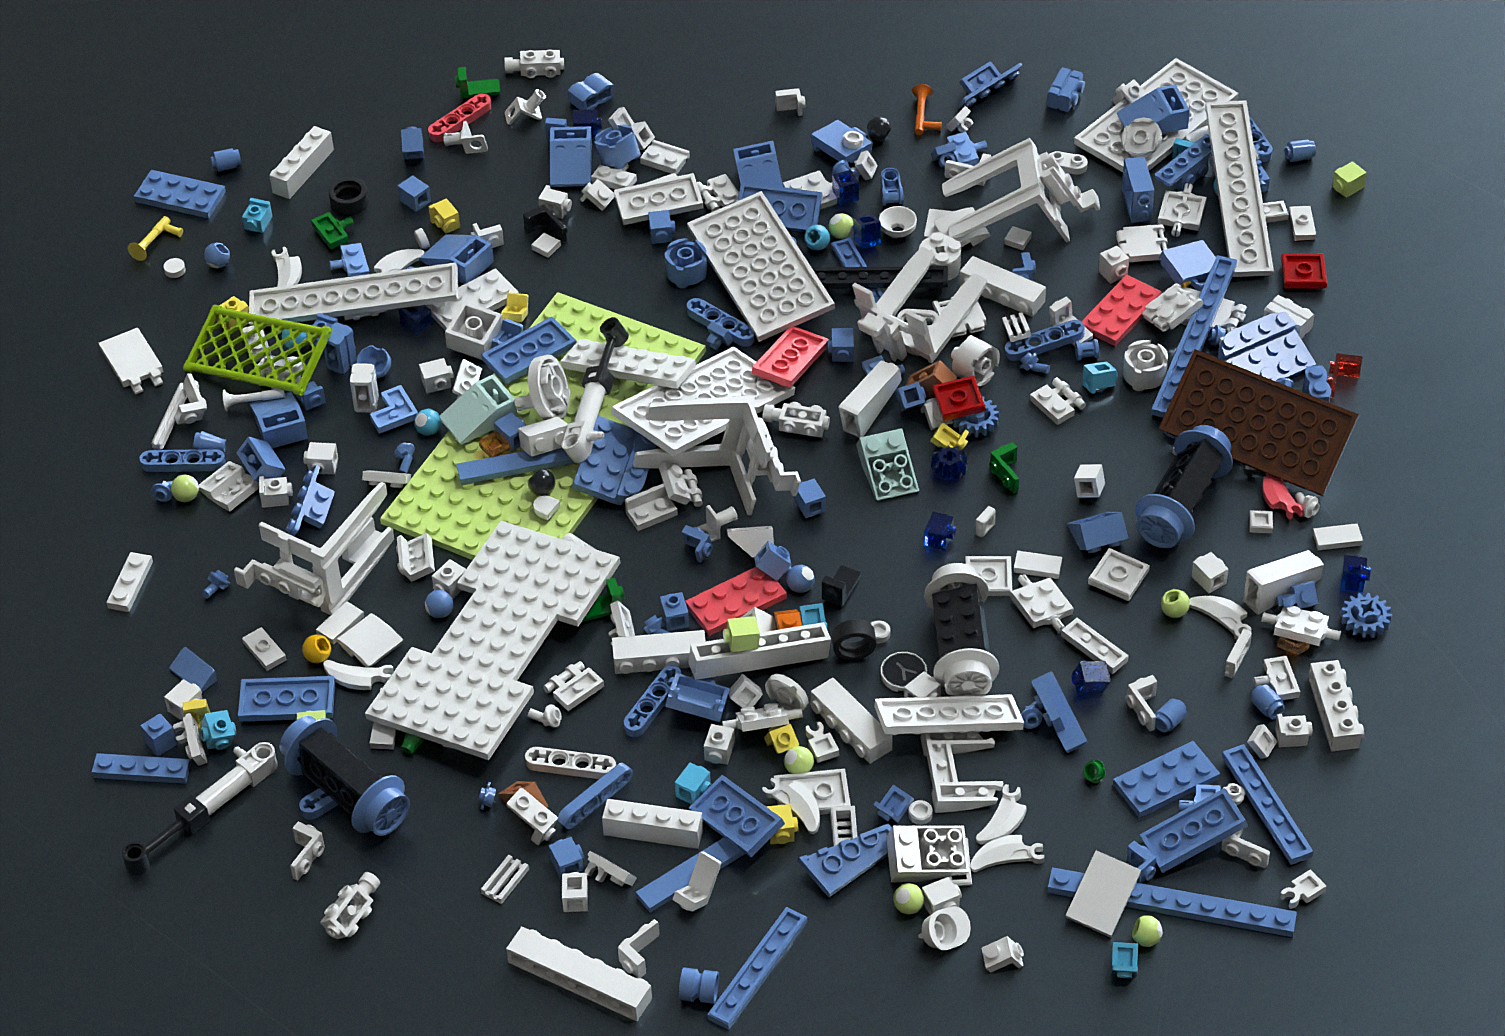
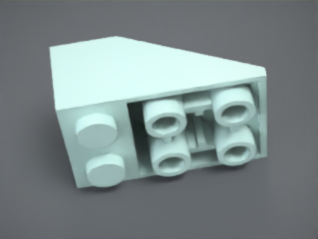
(478, 409)
(887, 464)

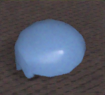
(376, 357)

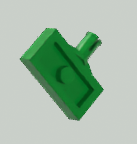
(331, 229)

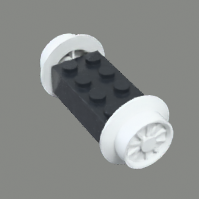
(961, 631)

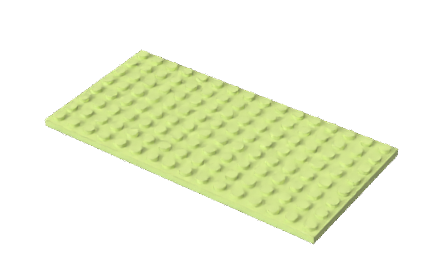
(467, 514)

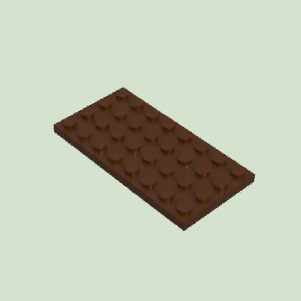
(1264, 420)

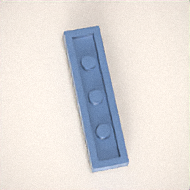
(141, 768)

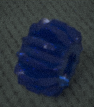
(949, 463)

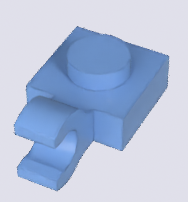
(1301, 596)

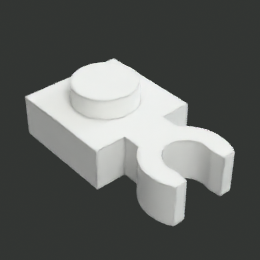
(821, 745)
(1304, 887)

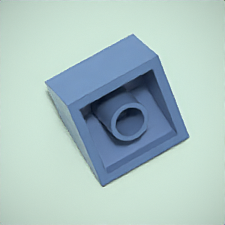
(1098, 531)

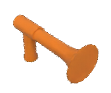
(922, 92)

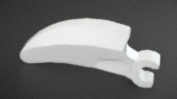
(398, 260)
(288, 268)
(1223, 611)
(357, 677)
(801, 802)
(1006, 818)
(1006, 850)

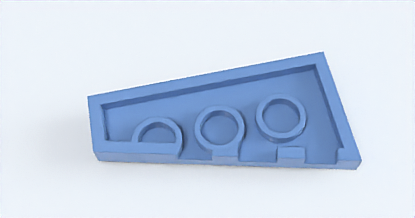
(842, 863)

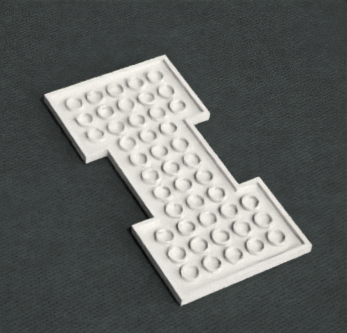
(469, 683)

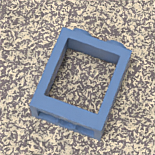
(1137, 189)

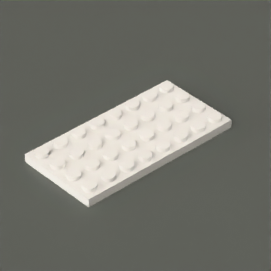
(1105, 134)
(761, 266)
(719, 376)

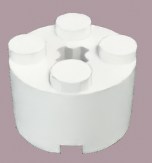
(946, 252)
(975, 359)
(1145, 365)

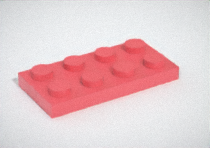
(1120, 310)
(790, 356)
(734, 599)

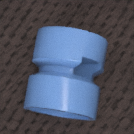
(698, 985)

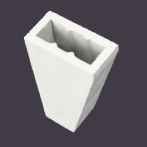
(869, 398)
(1275, 578)

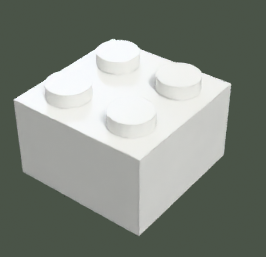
(473, 330)

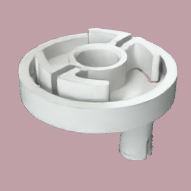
(547, 388)

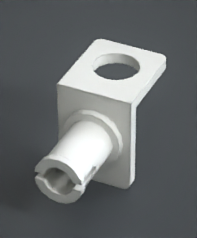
(528, 107)
(465, 138)
(715, 521)

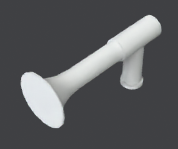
(229, 399)

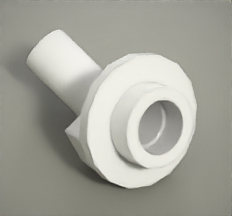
(1309, 503)
(550, 717)

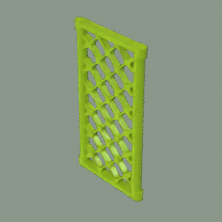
(254, 376)

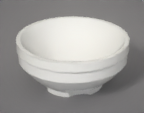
(898, 217)

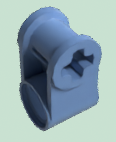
(891, 187)

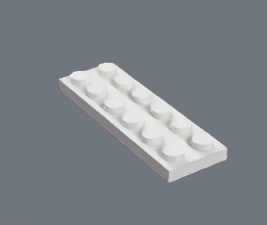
(631, 363)
(948, 714)

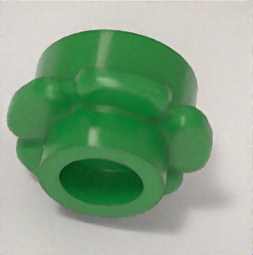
(1089, 771)

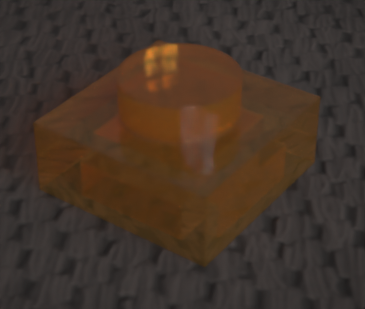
(494, 445)
(1292, 646)

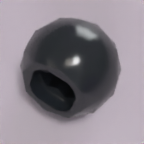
(879, 128)
(542, 482)

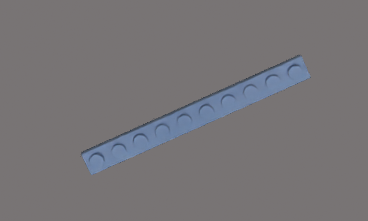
(1196, 329)
(1190, 905)

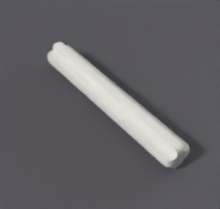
(169, 419)

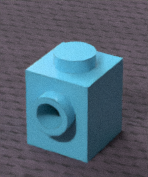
(692, 783)

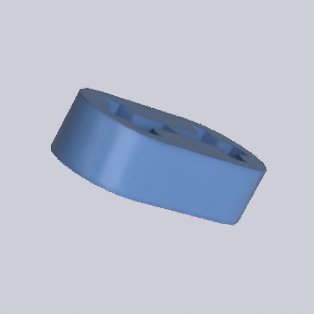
(318, 800)

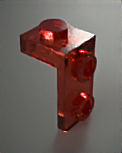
(1343, 365)

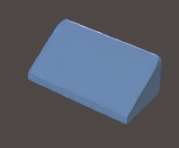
(193, 669)

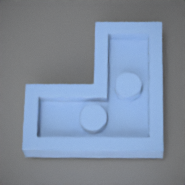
(398, 410)

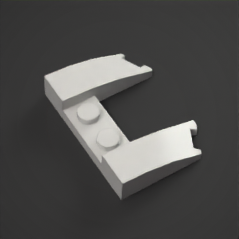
(947, 792)

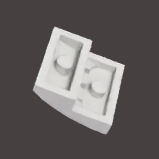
(945, 221)
(228, 486)
(370, 640)

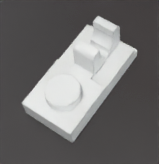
(622, 620)
(192, 736)
(604, 867)

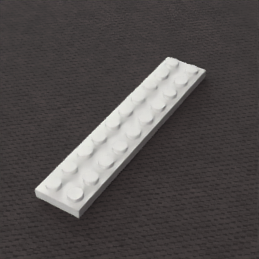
(1239, 188)
(357, 294)

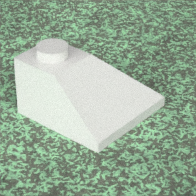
(751, 538)

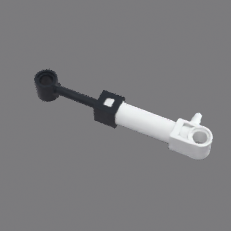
(597, 383)
(194, 812)

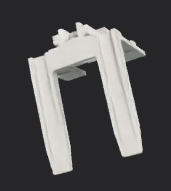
(1034, 172)
(913, 337)
(741, 433)
(323, 586)

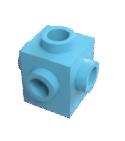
(217, 730)

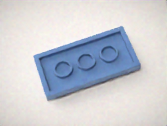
(179, 194)
(794, 207)
(514, 356)
(285, 697)
(1166, 779)
(737, 815)
(1193, 830)

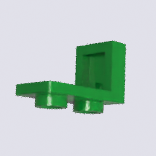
(473, 88)
(999, 464)
(602, 604)

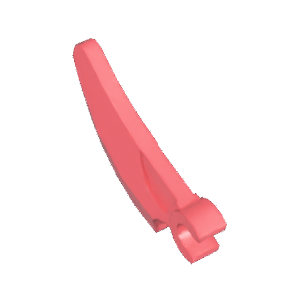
(1277, 496)

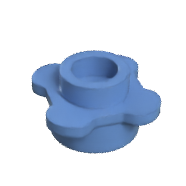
(486, 796)

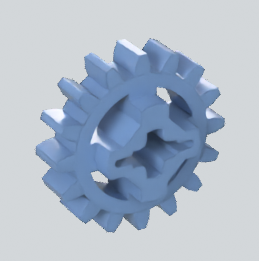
(979, 422)
(1366, 615)

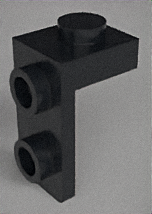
(543, 217)
(838, 588)

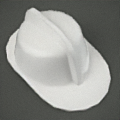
(946, 928)

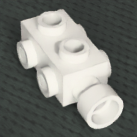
(536, 61)
(798, 419)
(342, 919)

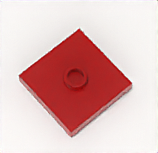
(1304, 271)
(958, 398)

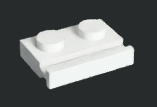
(664, 157)

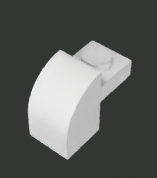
(641, 130)

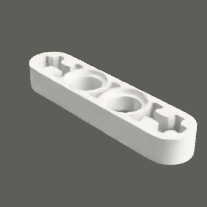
(571, 759)

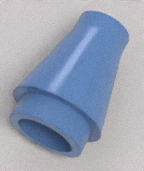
(207, 441)

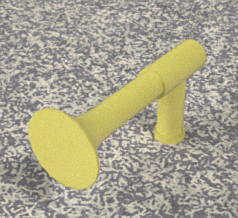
(138, 251)

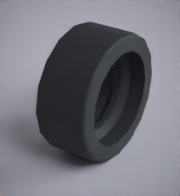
(350, 206)
(850, 629)

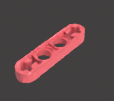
(477, 105)

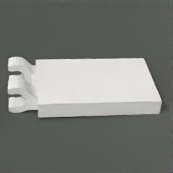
(1226, 311)
(132, 359)

